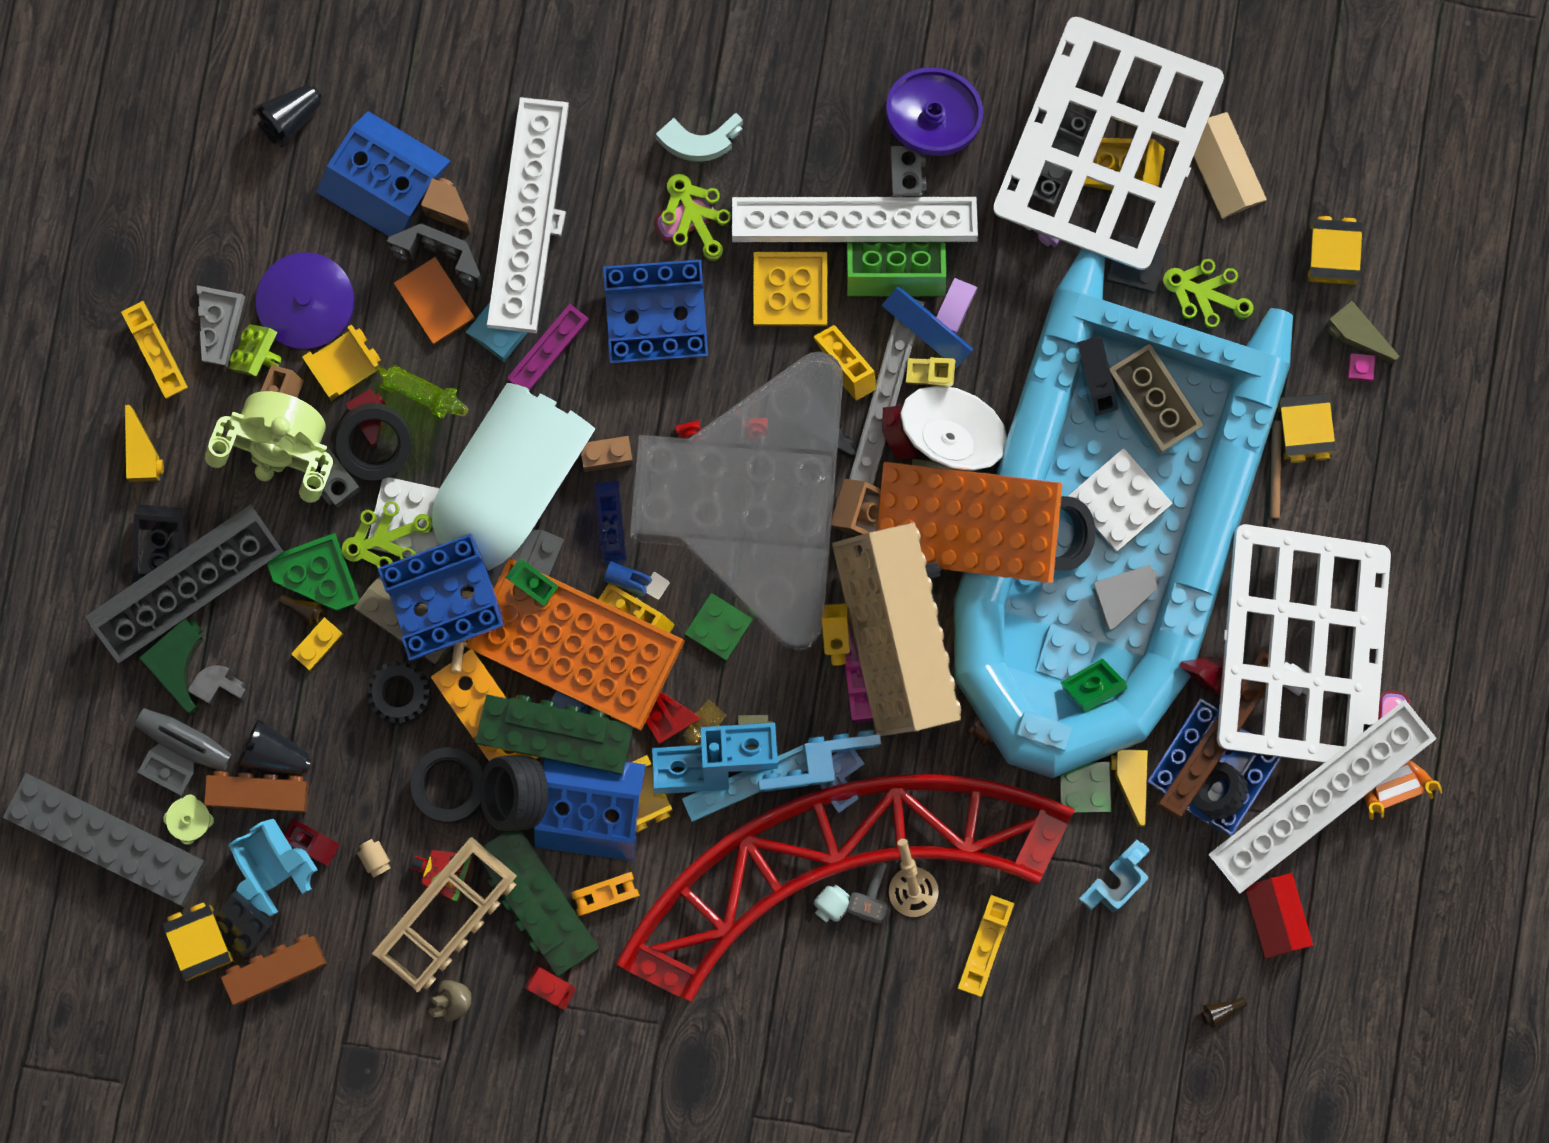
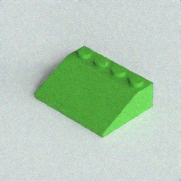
(884, 266)

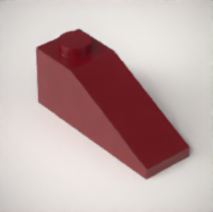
(1205, 672)

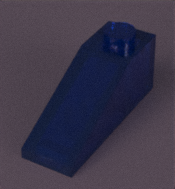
(610, 521)

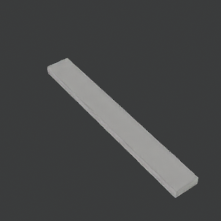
(885, 395)

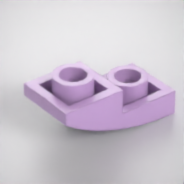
(956, 304)

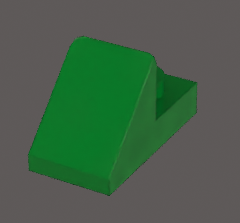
(532, 581)

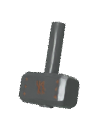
(867, 906)

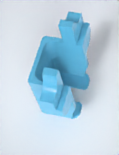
(268, 861)
(1130, 877)

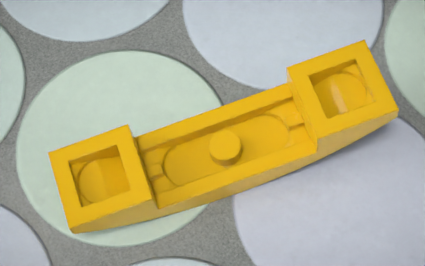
(154, 349)
(985, 946)

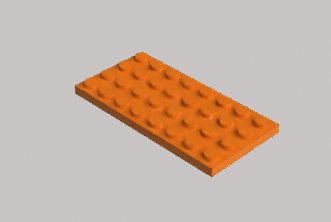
(975, 519)
(581, 649)

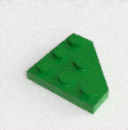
(317, 573)

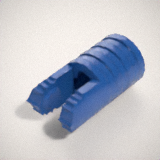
(627, 579)

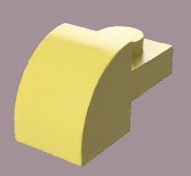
(931, 371)

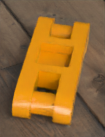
(604, 894)

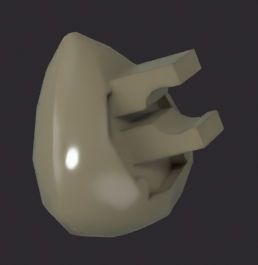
(451, 1001)

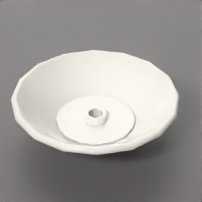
(953, 428)

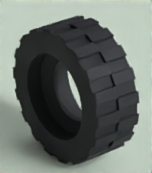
(1231, 801)

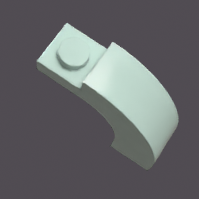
(699, 147)

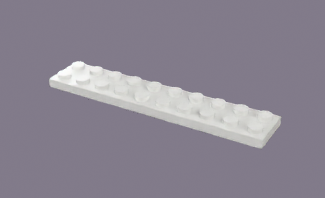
(528, 215)
(854, 219)
(1322, 796)

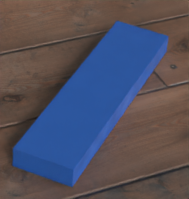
(926, 326)

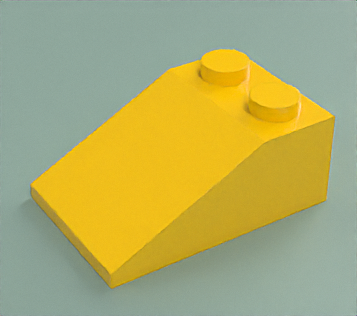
(1113, 154)

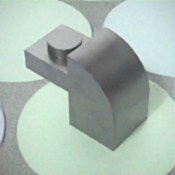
(212, 680)

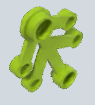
(694, 212)
(1204, 292)
(382, 537)

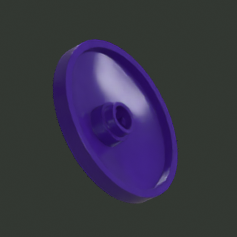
(934, 111)
(305, 301)

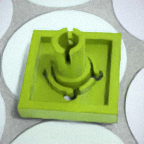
(254, 351)

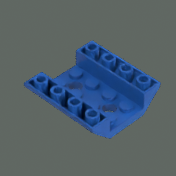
(371, 188)
(655, 294)
(437, 580)
(1253, 766)
(589, 796)

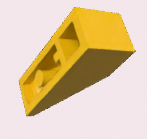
(857, 373)
(141, 456)
(633, 606)
(1131, 776)

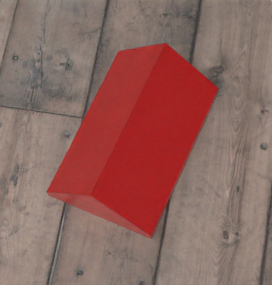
(1278, 915)

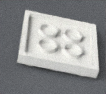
(1121, 499)
(412, 500)

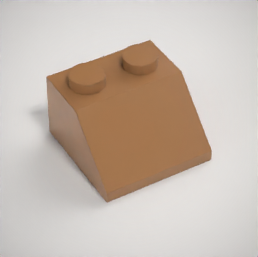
(444, 205)
(857, 508)

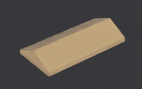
(1227, 168)

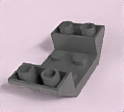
(1068, 139)
(406, 245)

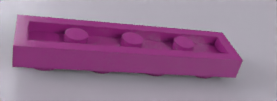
(548, 348)

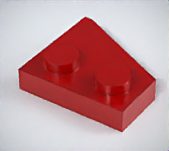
(669, 718)

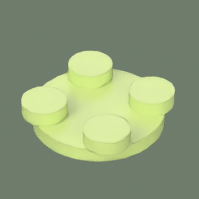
(188, 819)

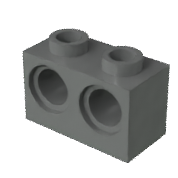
(902, 172)
(338, 475)

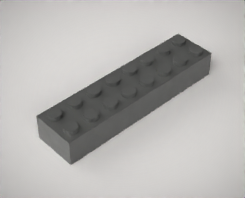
(184, 583)
(105, 840)

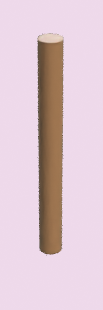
(1275, 469)

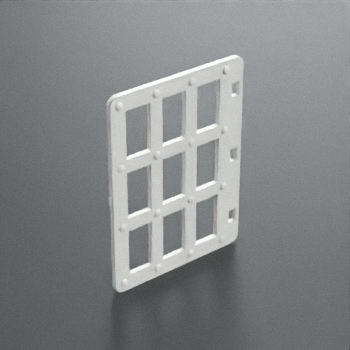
(1037, 138)
(1368, 633)

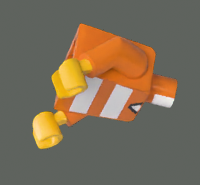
(1400, 786)

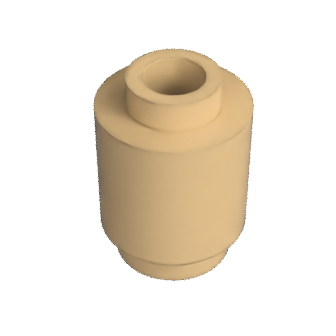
(373, 858)

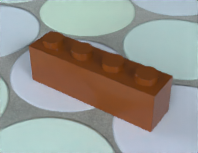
(256, 793)
(274, 970)

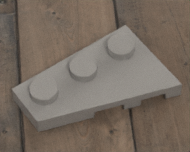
(219, 323)

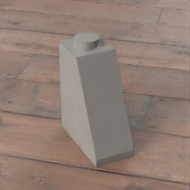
(1123, 594)

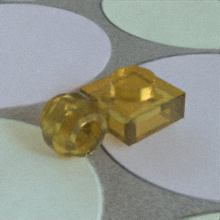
(710, 717)

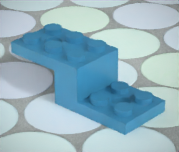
(720, 752)
(819, 761)

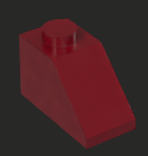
(370, 428)
(896, 437)
(314, 843)

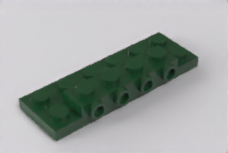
(554, 733)
(540, 904)

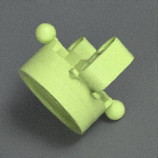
(278, 435)

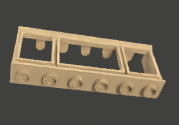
(442, 959)

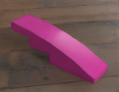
(856, 687)

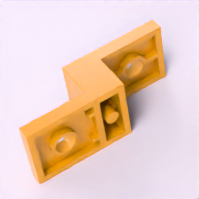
(470, 703)

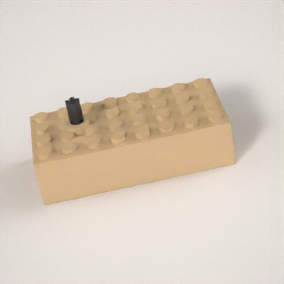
(897, 629)

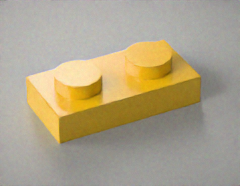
(317, 644)

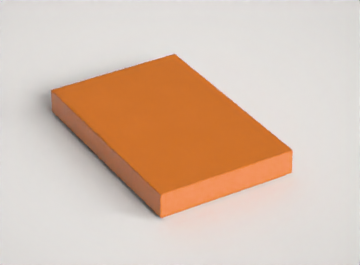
(434, 300)

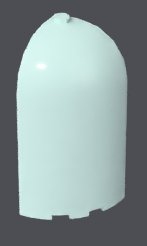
(508, 473)

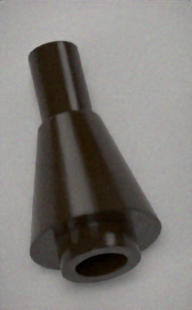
(308, 611)
(1216, 1013)

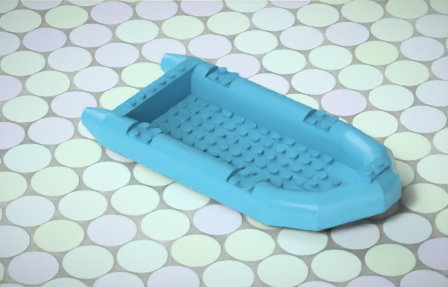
(1029, 636)

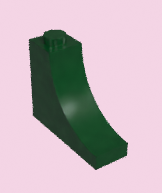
(171, 659)

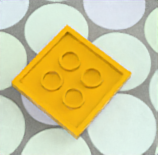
(790, 288)

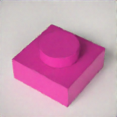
(1361, 367)

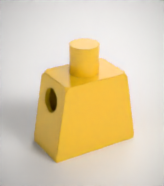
(836, 632)

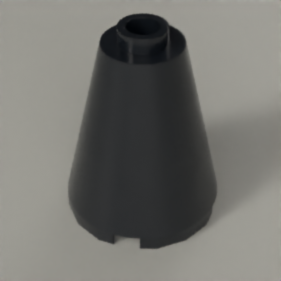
(287, 113)
(273, 752)

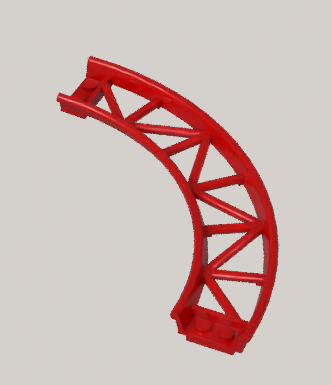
(684, 981)

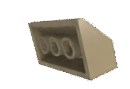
(1154, 399)
(378, 608)

